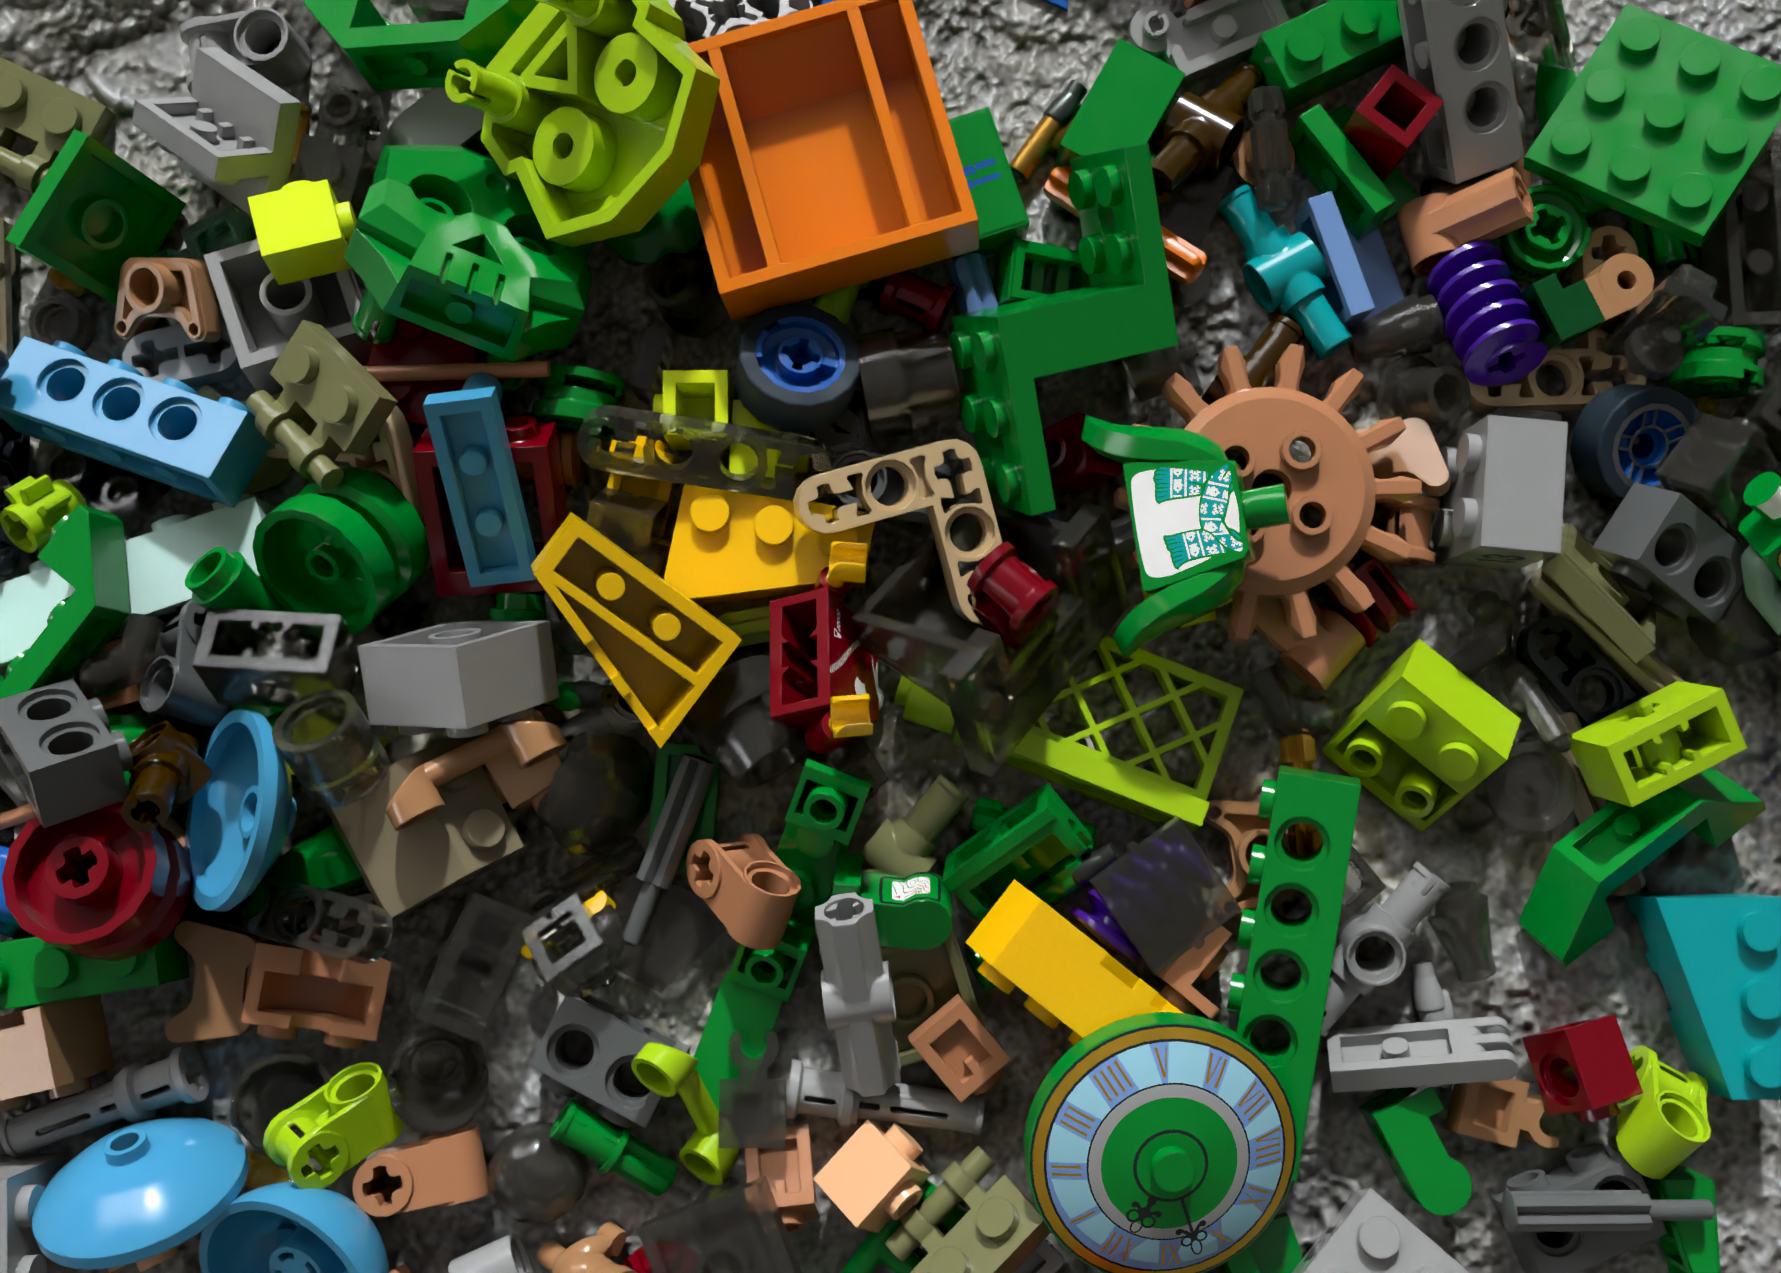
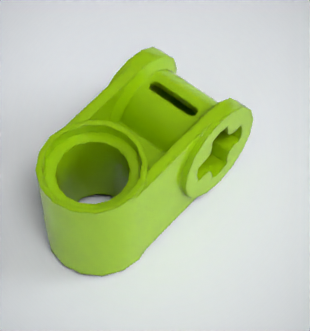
(1664, 1121)
(339, 1125)

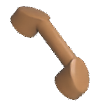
(418, 794)

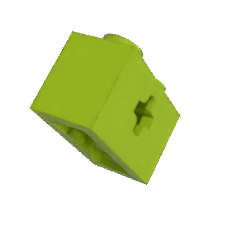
(1657, 742)

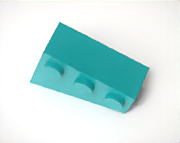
(1722, 984)

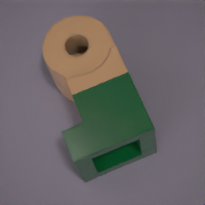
(1590, 303)

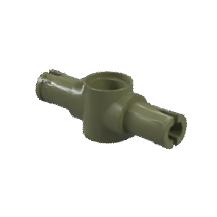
(909, 841)

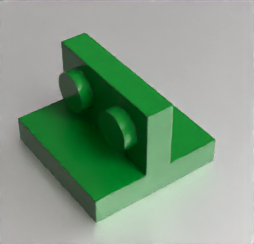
(94, 216)

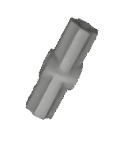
(858, 993)

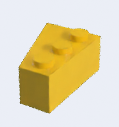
(749, 547)
(635, 624)
(1057, 967)

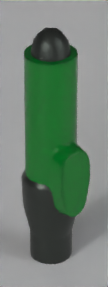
(583, 696)
(1074, 874)

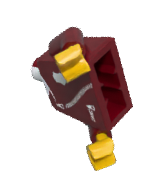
(816, 661)

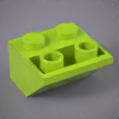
(1423, 736)

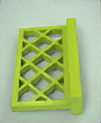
(1121, 782)

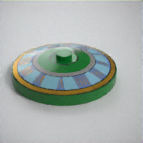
(1160, 1145)

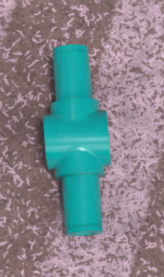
(1284, 272)

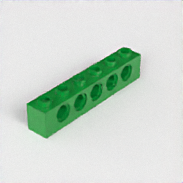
(1331, 807)

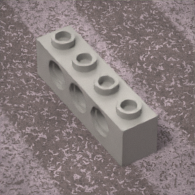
(1490, 136)

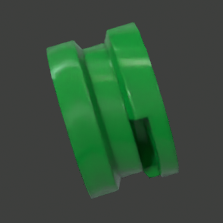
(1554, 237)
(1722, 365)
(573, 393)

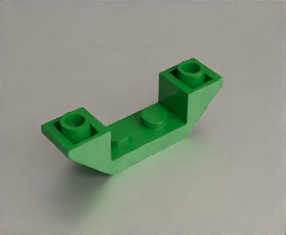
(417, 52)
(91, 557)
(817, 828)
(1568, 900)

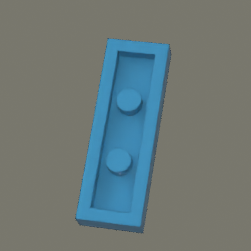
(481, 481)

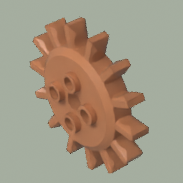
(1334, 481)

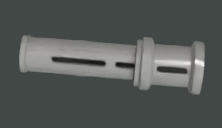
(132, 1095)
(824, 1095)

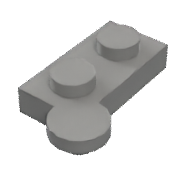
(1208, 34)

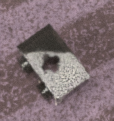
(274, 656)

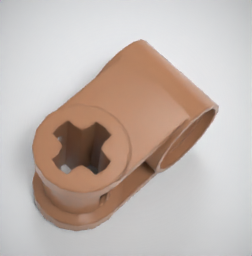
(744, 888)
(432, 1171)

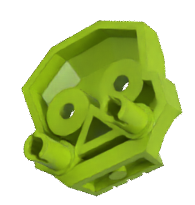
(593, 113)

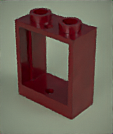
(528, 443)

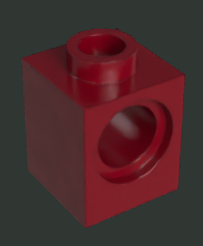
(1583, 1068)

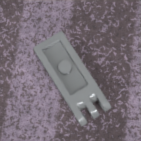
(1421, 1054)

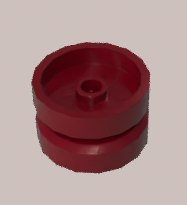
(97, 884)

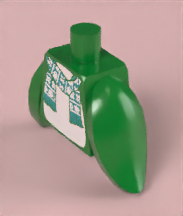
(1186, 520)

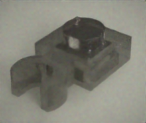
(752, 1106)

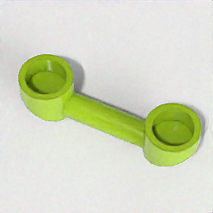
(672, 1070)

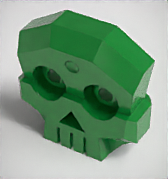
(463, 256)

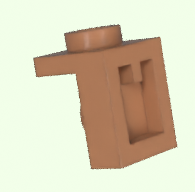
(1185, 969)
(960, 1049)
(789, 1176)

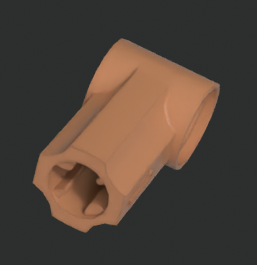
(1443, 222)
(1314, 659)

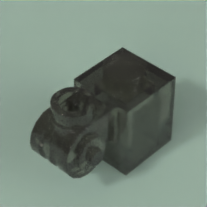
(340, 145)

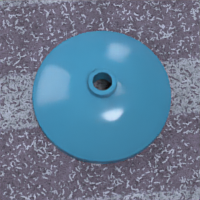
(240, 813)
(139, 1192)

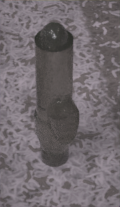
(1528, 699)

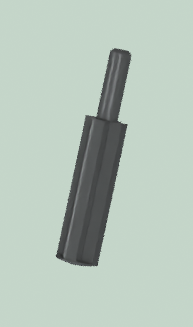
(669, 839)
(1595, 1210)

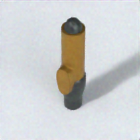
(1047, 132)

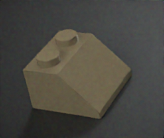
(436, 854)

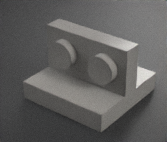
(230, 131)

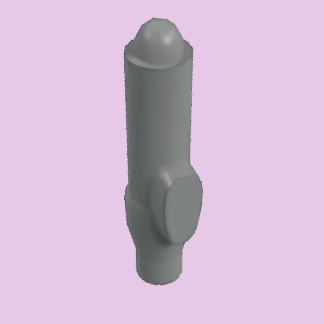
(1429, 999)

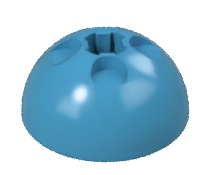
(292, 1232)

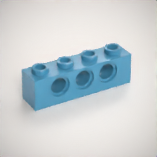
(132, 420)

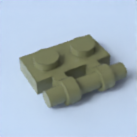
(44, 116)
(331, 388)
(988, 1239)

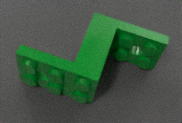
(1114, 318)

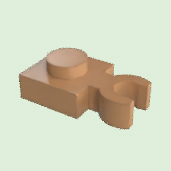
(1498, 1113)

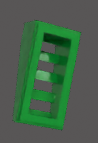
(1037, 256)
(1688, 1244)

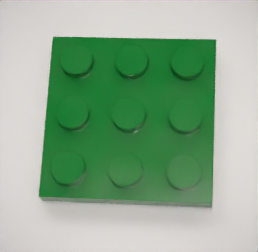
(1661, 124)

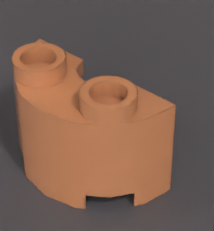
(314, 991)

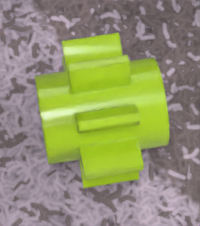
(36, 510)

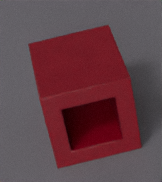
(1391, 120)

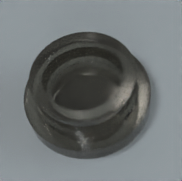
(63, 320)

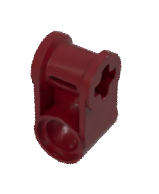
(1010, 595)

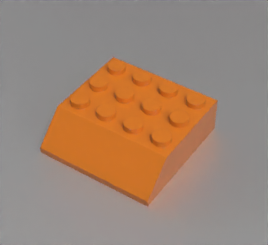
(827, 156)

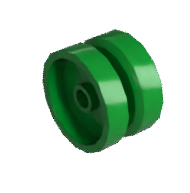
(342, 548)

